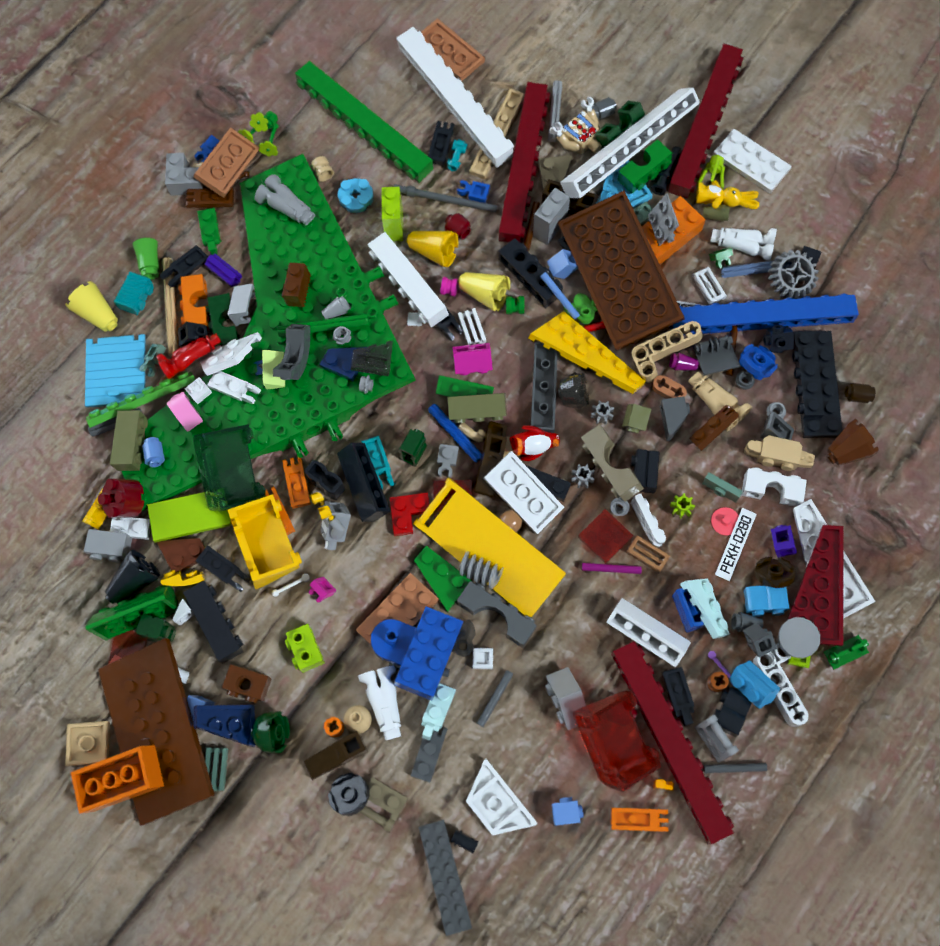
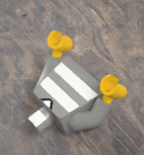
(334, 520)

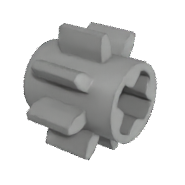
(599, 416)
(585, 472)

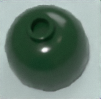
(270, 732)

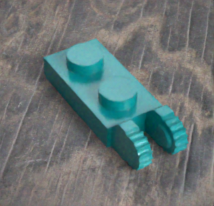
(379, 458)

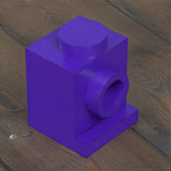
(787, 547)

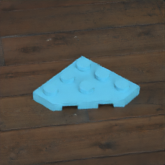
(612, 187)

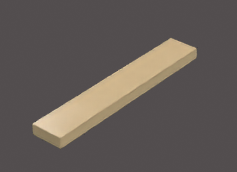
(504, 120)

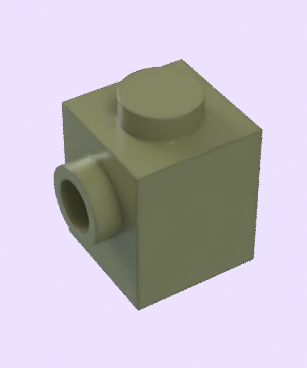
(636, 418)

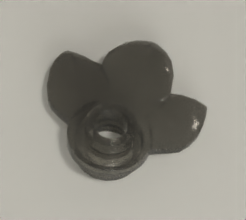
(465, 636)

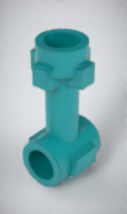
(458, 148)

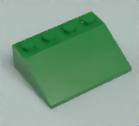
(126, 615)

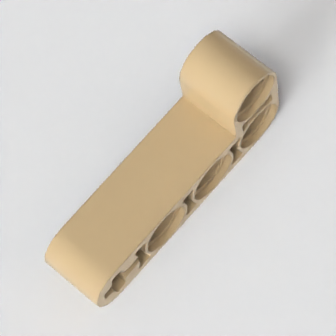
(668, 347)

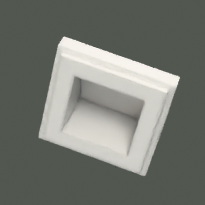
(183, 613)

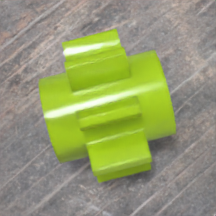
(686, 503)

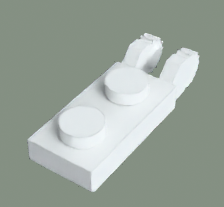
(232, 387)
(648, 520)

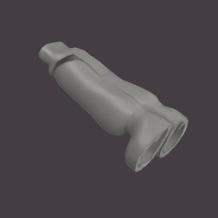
(283, 200)

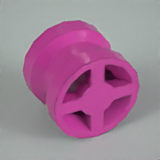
(449, 286)

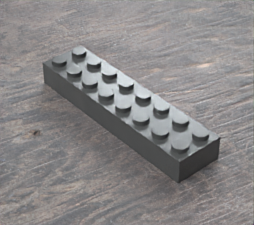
(544, 387)
(445, 878)

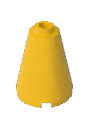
(434, 245)

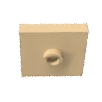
(87, 743)

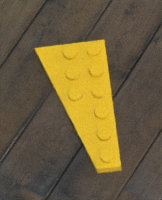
(586, 351)

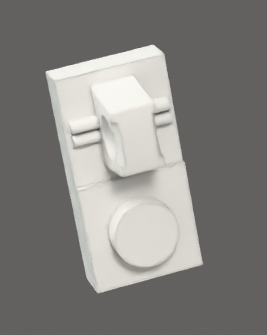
(134, 527)

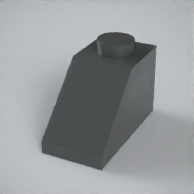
(673, 414)

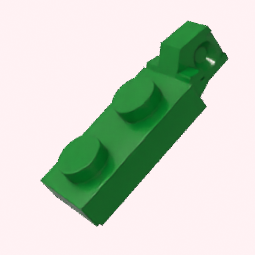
(209, 229)

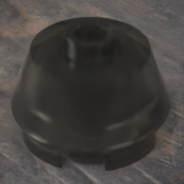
(574, 391)

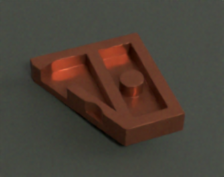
(181, 553)

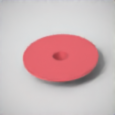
(724, 520)

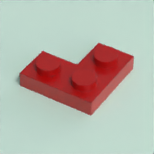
(403, 507)

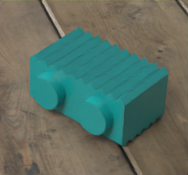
(134, 293)

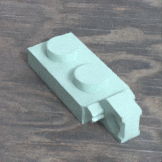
(437, 710)

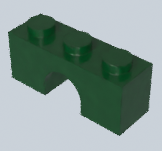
(628, 114)
(218, 310)

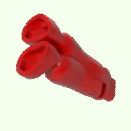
(186, 355)

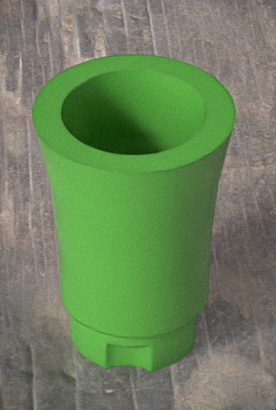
(147, 257)

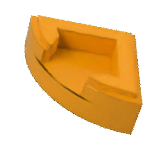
(663, 785)

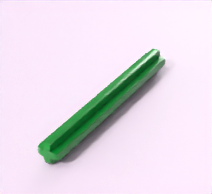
(330, 324)

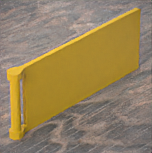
(471, 527)

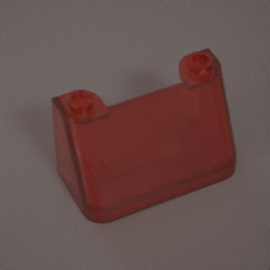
(616, 741)

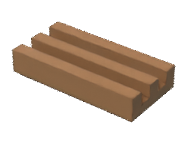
(644, 560)

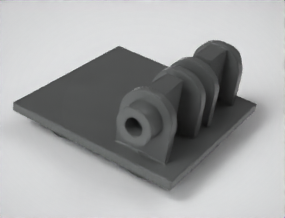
(716, 355)

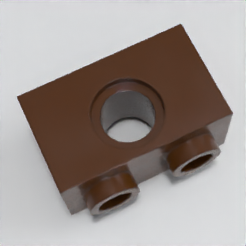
(235, 678)

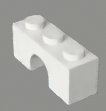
(790, 487)

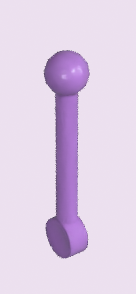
(712, 655)

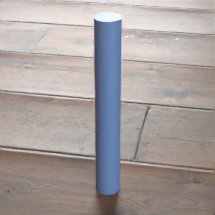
(561, 297)

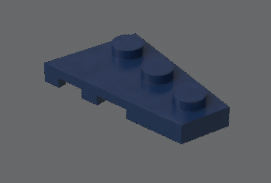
(226, 721)

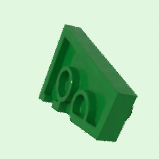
(442, 577)

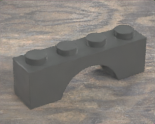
(476, 599)

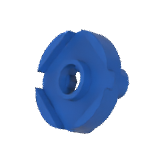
(758, 369)

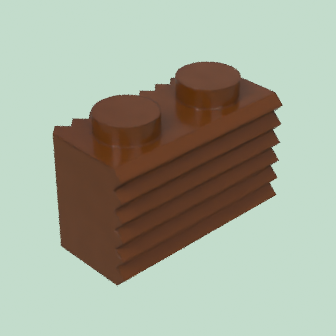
(296, 284)

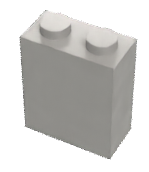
(549, 214)

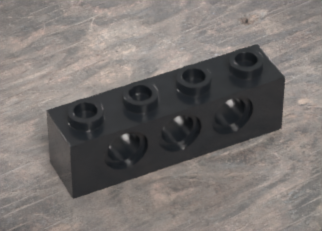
(508, 257)

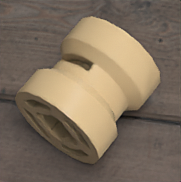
(321, 167)

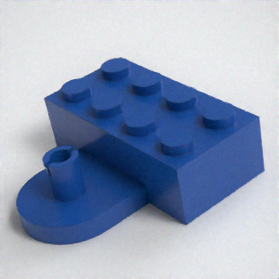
(418, 650)

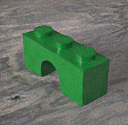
(634, 176)

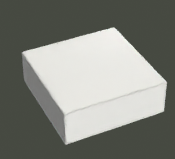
(483, 658)

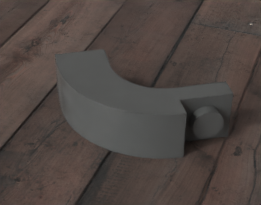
(295, 354)

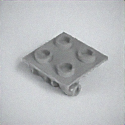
(663, 221)

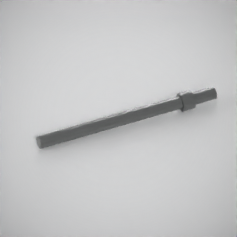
(411, 191)

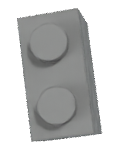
(107, 545)

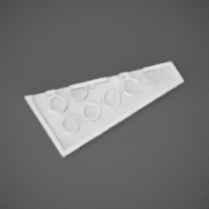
(809, 524)

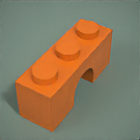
(192, 290)

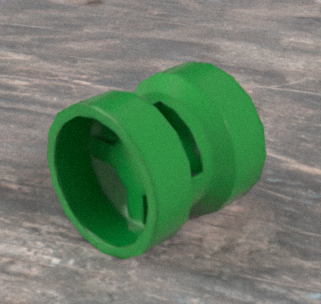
(511, 302)

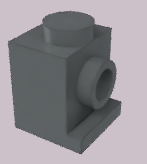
(759, 639)

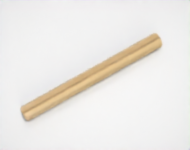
(170, 310)

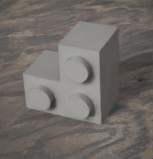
(179, 175)
(566, 695)

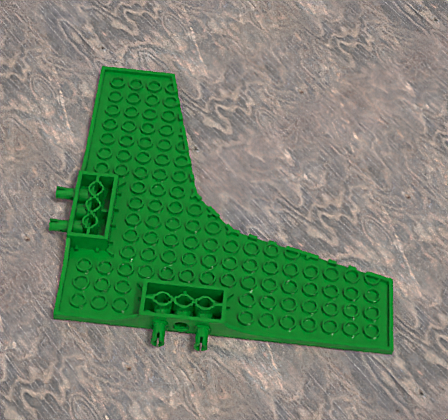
(319, 398)

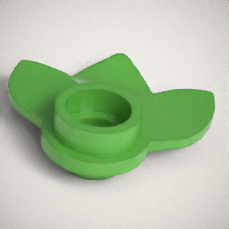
(584, 307)

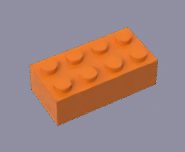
(689, 226)
(117, 779)

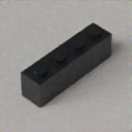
(363, 482)
(213, 622)

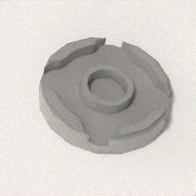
(799, 637)

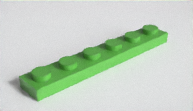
(133, 401)

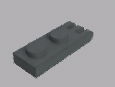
(428, 756)

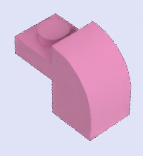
(184, 411)

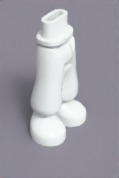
(746, 241)
(383, 700)

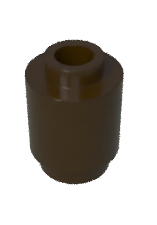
(860, 393)

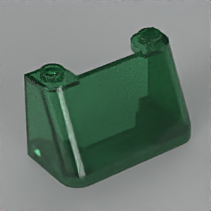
(227, 468)

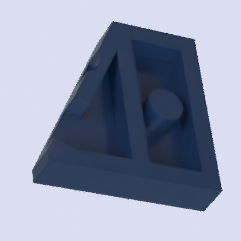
(339, 362)

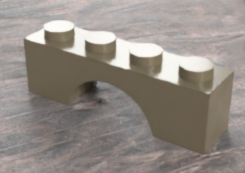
(623, 480)

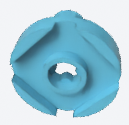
(353, 186)

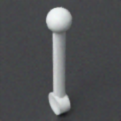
(305, 577)

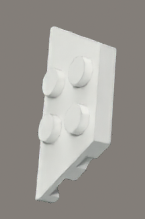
(228, 355)
(496, 803)

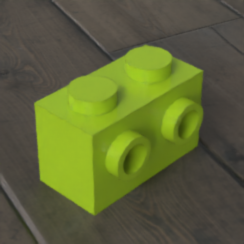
(304, 648)

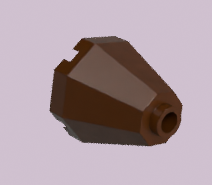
(852, 445)

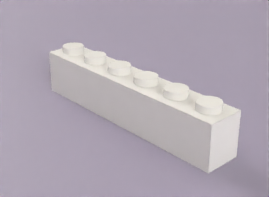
(408, 280)

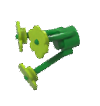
(262, 123)

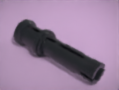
(665, 176)

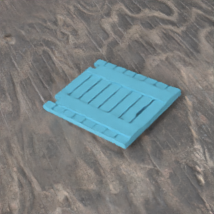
(113, 369)

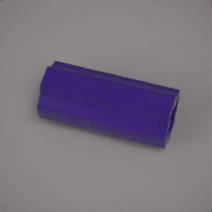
(223, 270)

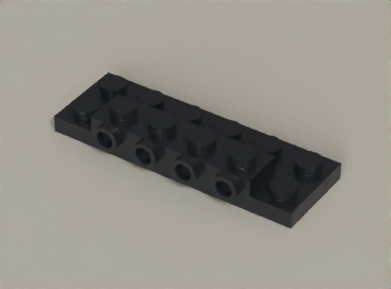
(816, 384)

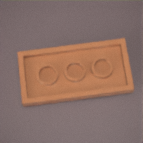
(453, 49)
(226, 162)
(403, 604)

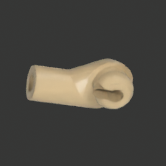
(470, 433)

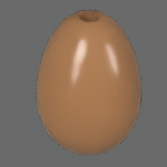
(512, 519)

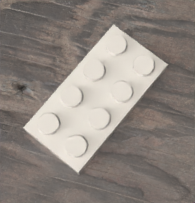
(752, 161)
(523, 492)

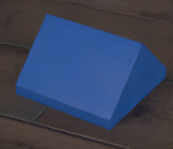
(688, 613)

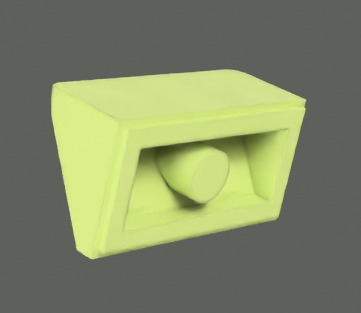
(270, 361)

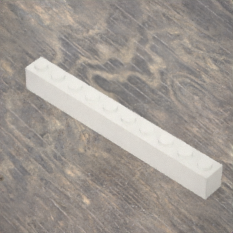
(455, 97)
(629, 143)

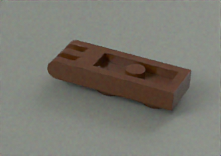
(208, 199)
(714, 427)

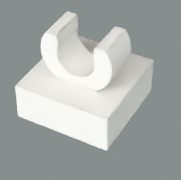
(198, 390)

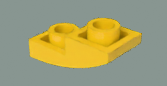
(176, 578)

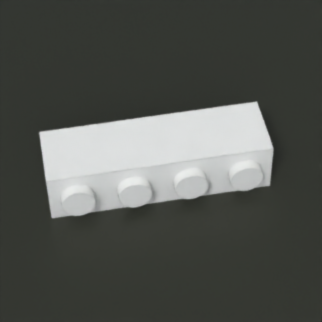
(648, 632)

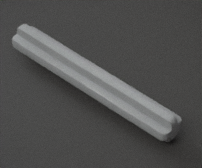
(555, 108)

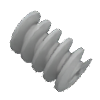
(480, 571)

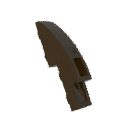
(492, 454)

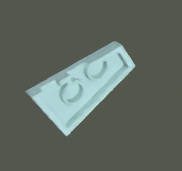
(705, 600)

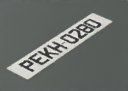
(735, 544)

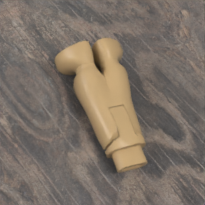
(717, 397)

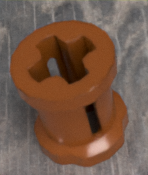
(723, 681)

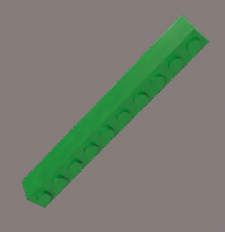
(364, 122)

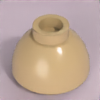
(357, 719)

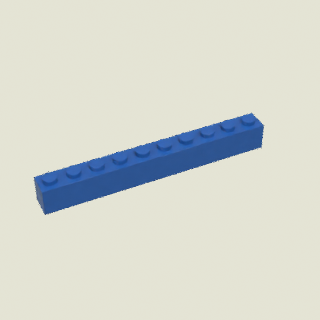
(765, 314)

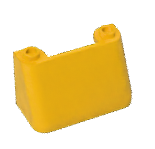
(263, 540)

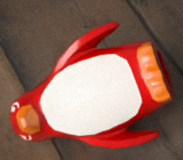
(533, 442)

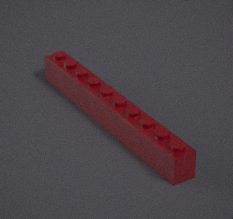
(705, 121)
(523, 161)
(672, 743)

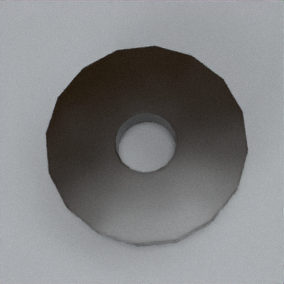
(764, 572)

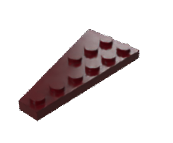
(822, 587)

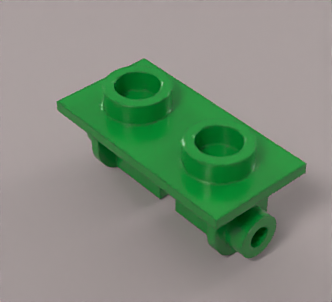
(851, 650)

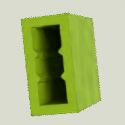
(392, 213)

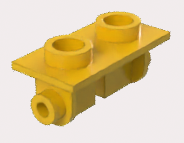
(95, 515)

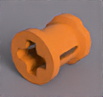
(336, 733)

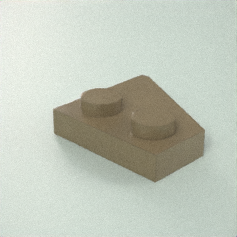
(554, 168)

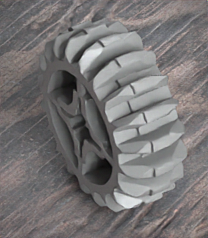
(779, 274)

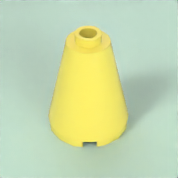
(486, 288)
(92, 306)

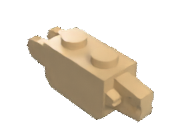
(780, 453)

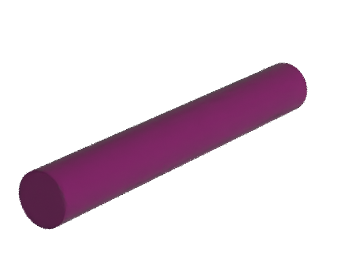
(611, 568)

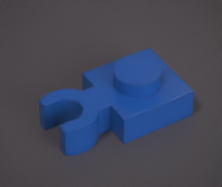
(207, 147)
(475, 192)

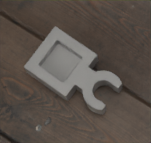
(447, 457)

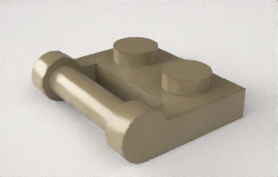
(386, 799)

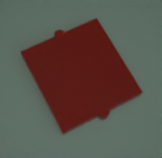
(125, 645)

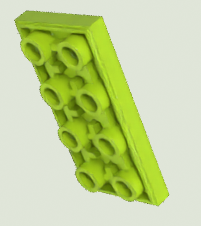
(184, 517)

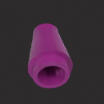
(682, 362)

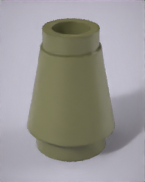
(720, 214)

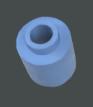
(153, 452)

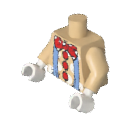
(579, 132)

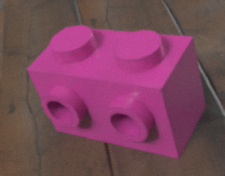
(472, 358)

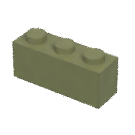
(477, 407)
(128, 440)

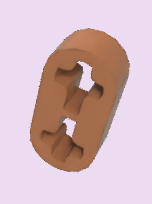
(669, 389)

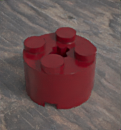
(121, 498)

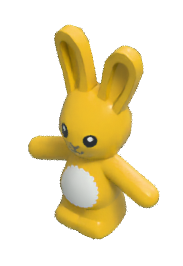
(730, 196)

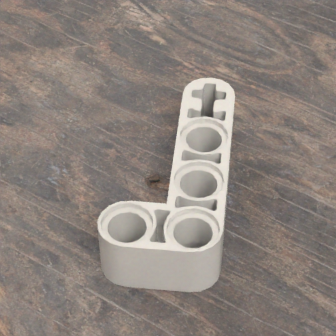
(785, 687)

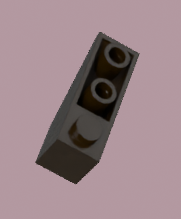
(336, 755)

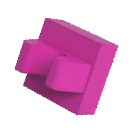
(322, 588)

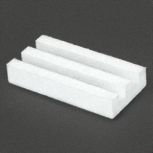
(701, 286)
(467, 314)

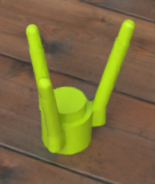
(714, 166)

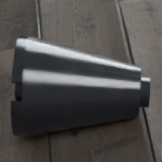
(131, 577)

